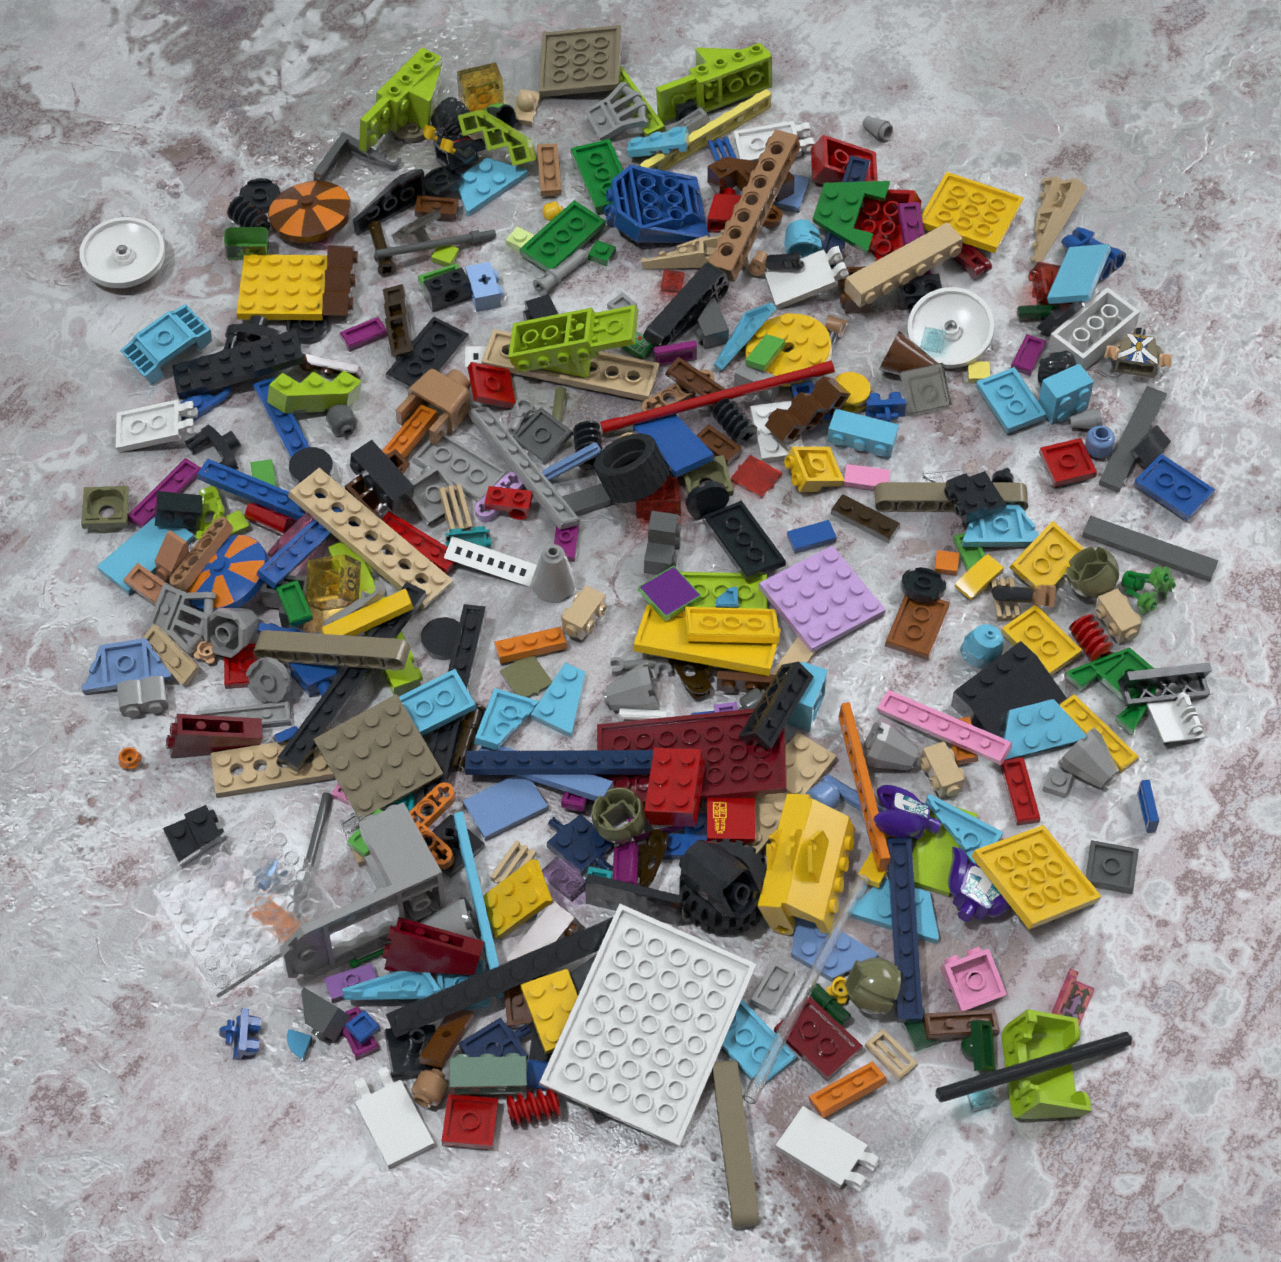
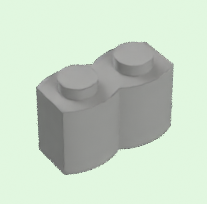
(142, 696)

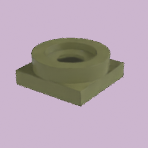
(715, 470)
(98, 497)

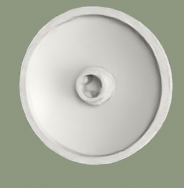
(122, 252)
(962, 316)

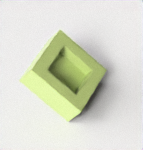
(518, 238)

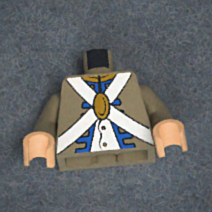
(1138, 354)

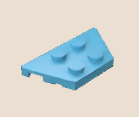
(487, 182)
(1001, 529)
(1039, 728)
(875, 909)

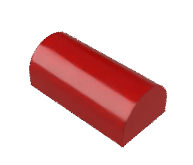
(268, 518)

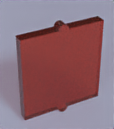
(756, 476)

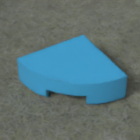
(728, 599)
(298, 1043)

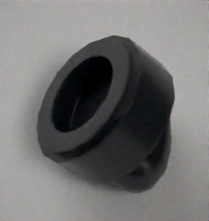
(1003, 476)

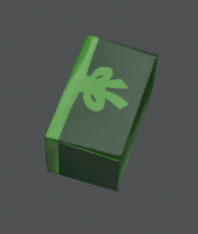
(238, 240)

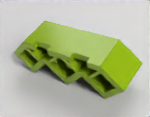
(498, 135)
(313, 393)

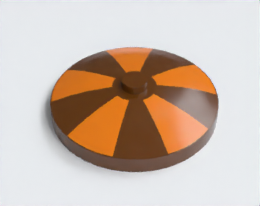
(310, 211)

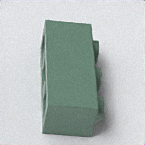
(487, 1074)

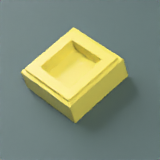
(978, 370)

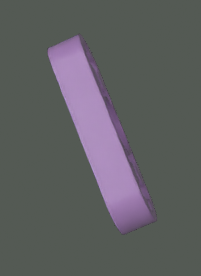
(505, 483)

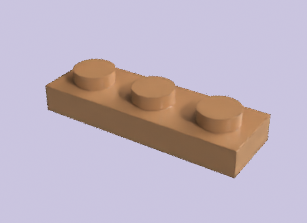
(549, 169)

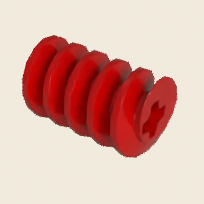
(1091, 637)
(533, 1106)

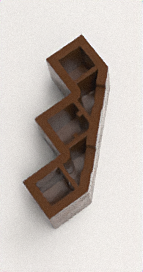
(736, 173)
(339, 280)
(807, 410)

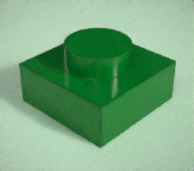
(601, 253)

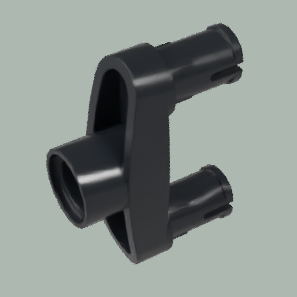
(255, 330)
(224, 445)

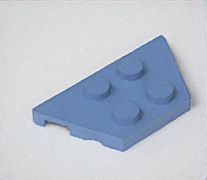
(123, 662)
(808, 941)

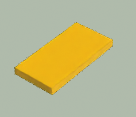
(731, 625)

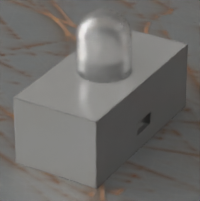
(747, 374)

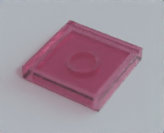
(289, 534)

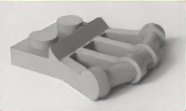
(604, 116)
(170, 610)

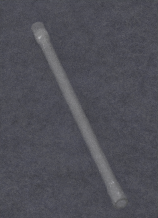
(757, 1082)

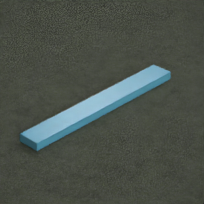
(476, 893)

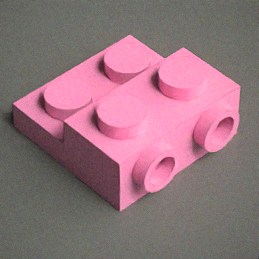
(973, 978)

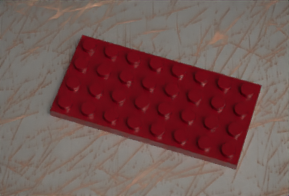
(731, 767)

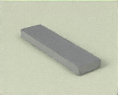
(272, 714)

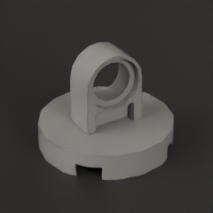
(269, 679)

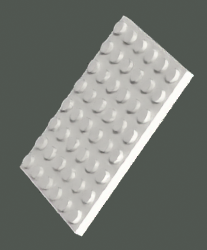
(648, 1025)

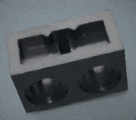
(915, 289)

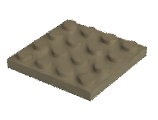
(580, 60)
(378, 757)

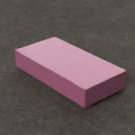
(864, 477)

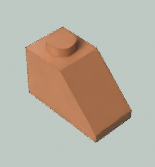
(170, 555)

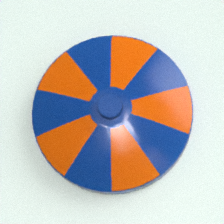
(231, 573)

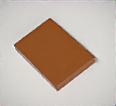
(917, 627)

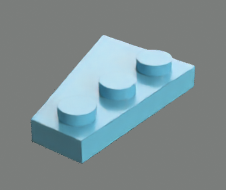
(561, 701)
(502, 718)

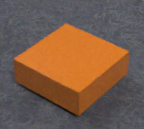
(946, 562)

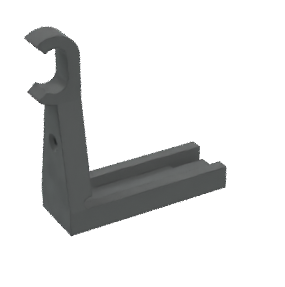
(347, 143)

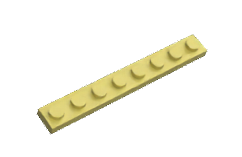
(713, 130)

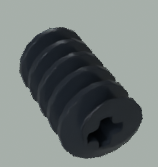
(246, 215)
(733, 421)
(584, 435)

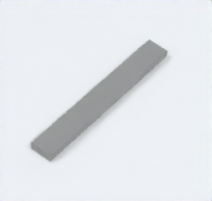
(523, 467)

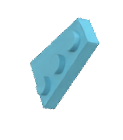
(672, 139)

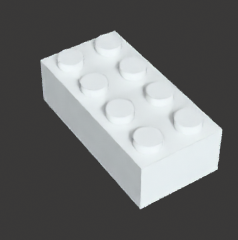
(1094, 328)

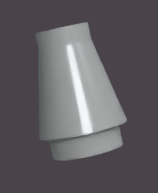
(880, 128)
(1086, 419)

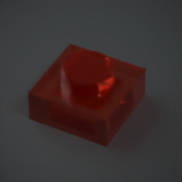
(672, 281)

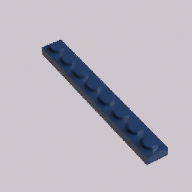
(558, 762)
(904, 929)

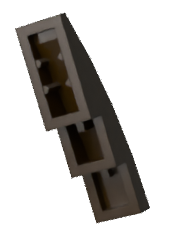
(398, 321)

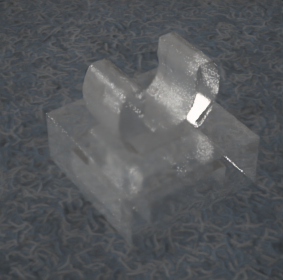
(352, 824)

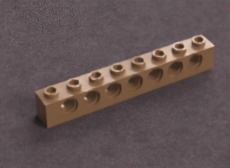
(770, 175)

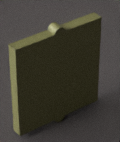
(526, 677)

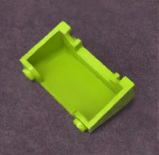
(1050, 1092)

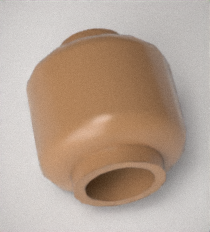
(429, 1088)

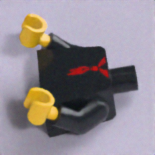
(455, 150)

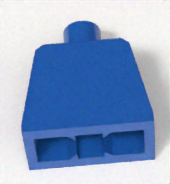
(313, 678)

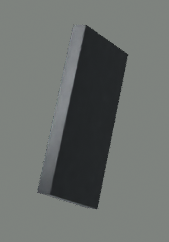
(431, 350)
(744, 541)
(654, 903)

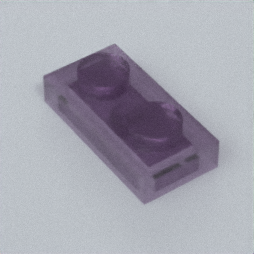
(564, 879)

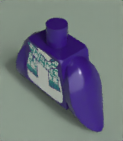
(904, 814)
(973, 890)

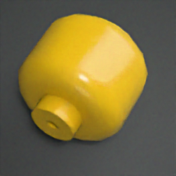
(551, 210)

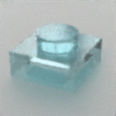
(933, 340)
(982, 1100)

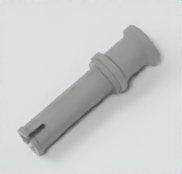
(554, 276)

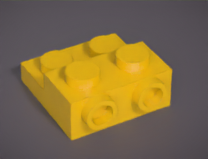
(813, 468)

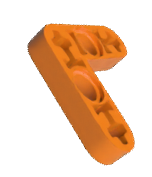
(427, 821)

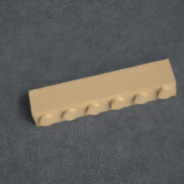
(903, 265)

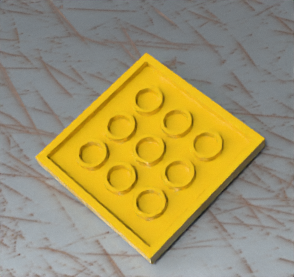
(973, 210)
(282, 287)
(1036, 876)

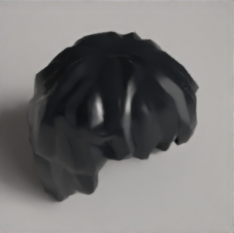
(446, 117)
(1054, 364)

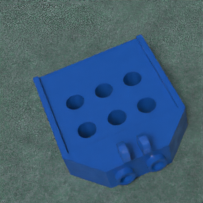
(656, 206)

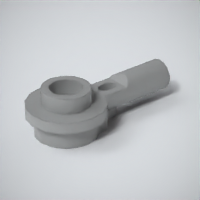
(522, 410)

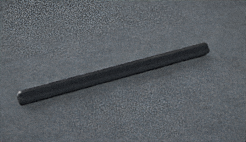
(1033, 1067)

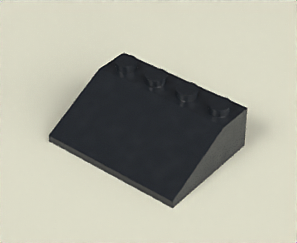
(1004, 685)

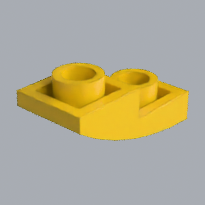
(979, 576)

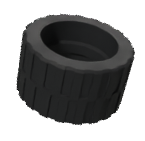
(631, 468)

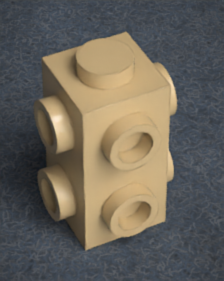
(584, 612)
(1118, 616)
(942, 770)

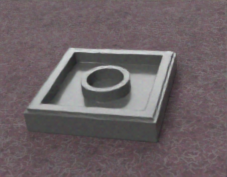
(542, 435)
(1112, 866)

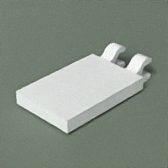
(752, 141)
(815, 277)
(154, 425)
(392, 1120)
(826, 1150)

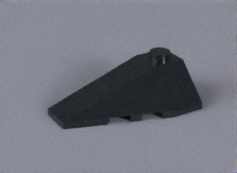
(394, 199)

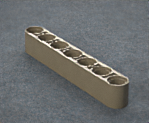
(931, 496)
(332, 649)
(735, 1144)

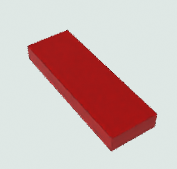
(1020, 791)

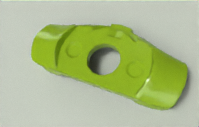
(210, 503)

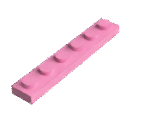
(944, 727)

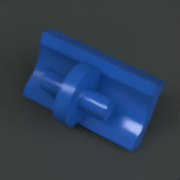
(885, 408)
(242, 1044)

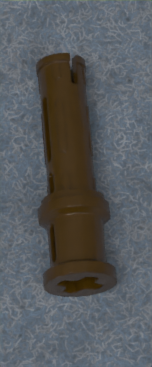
(385, 264)
(469, 730)

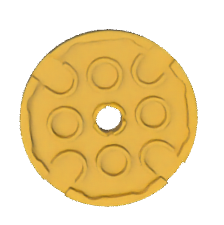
(804, 334)

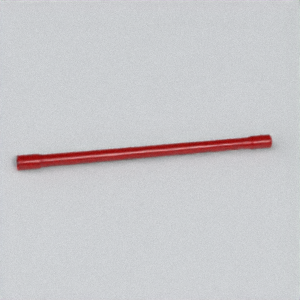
(621, 422)

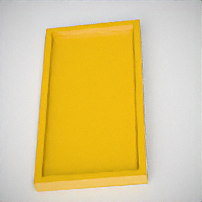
(670, 641)

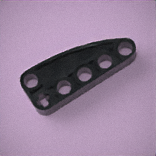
(687, 306)

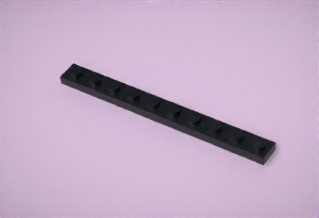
(463, 661)
(341, 691)
(497, 979)

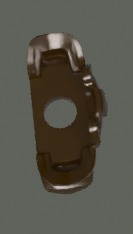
(697, 685)
(654, 848)

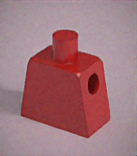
(721, 210)

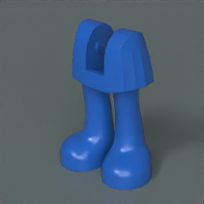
(1085, 237)

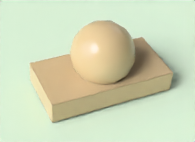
(526, 106)

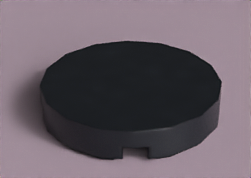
(442, 182)
(260, 193)
(309, 330)
(309, 460)
(706, 499)
(923, 585)
(439, 637)

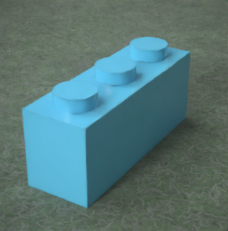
(863, 433)

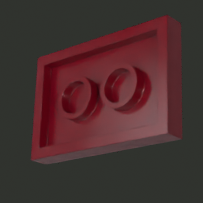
(821, 1040)

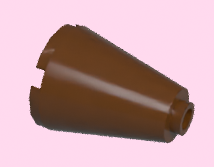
(905, 356)

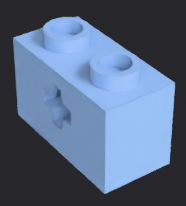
(484, 286)

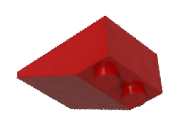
(831, 159)

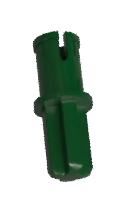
(1036, 311)
(830, 1004)

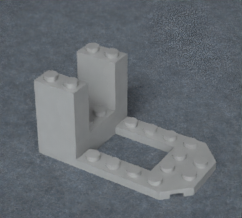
(406, 885)

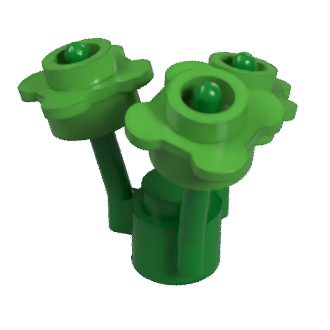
(1159, 578)

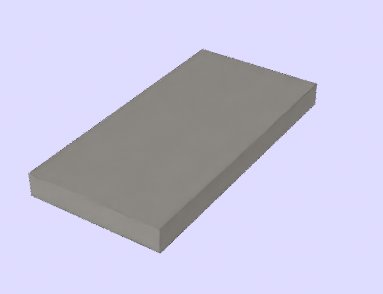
(461, 466)

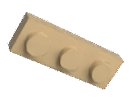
(172, 656)

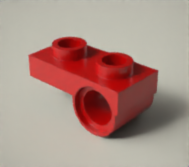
(513, 501)

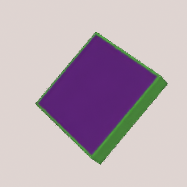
(669, 593)

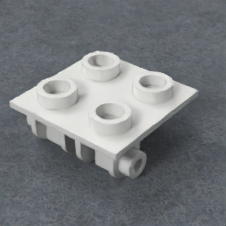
(1176, 719)

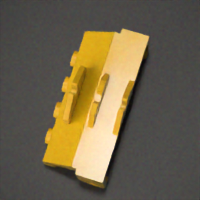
(806, 865)

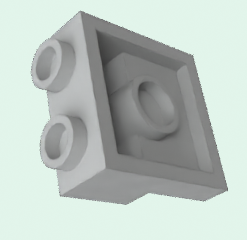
(426, 494)

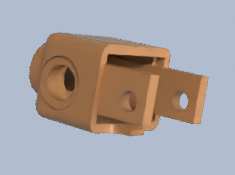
(445, 392)

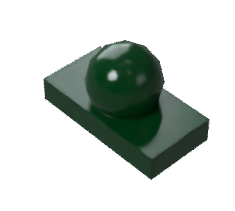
(980, 1046)

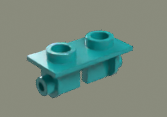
(476, 536)

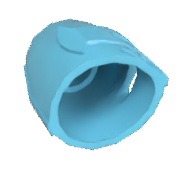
(802, 237)
(982, 646)

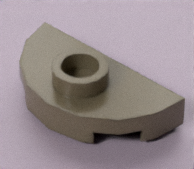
(410, 133)

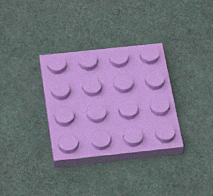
(821, 598)

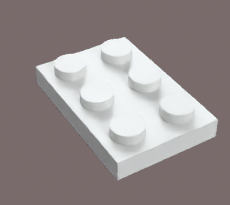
(769, 446)

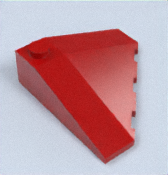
(883, 221)

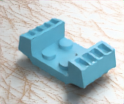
(165, 340)

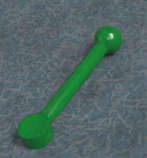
(354, 963)

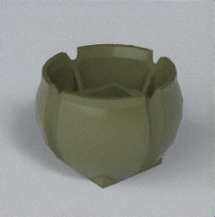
(1093, 572)
(613, 807)
(873, 985)

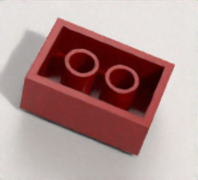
(675, 787)

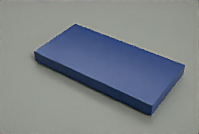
(677, 443)

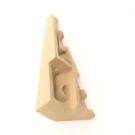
(1057, 205)
(688, 255)

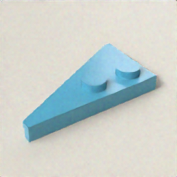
(742, 334)
(965, 829)
(393, 986)

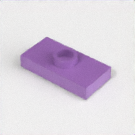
(348, 978)

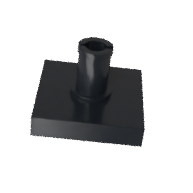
(448, 834)
(406, 1049)

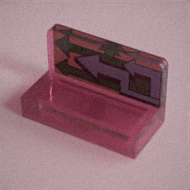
(1073, 997)

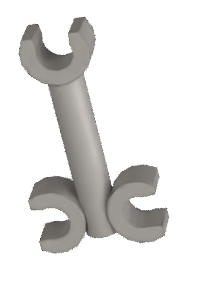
(658, 662)

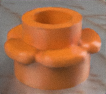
(126, 754)

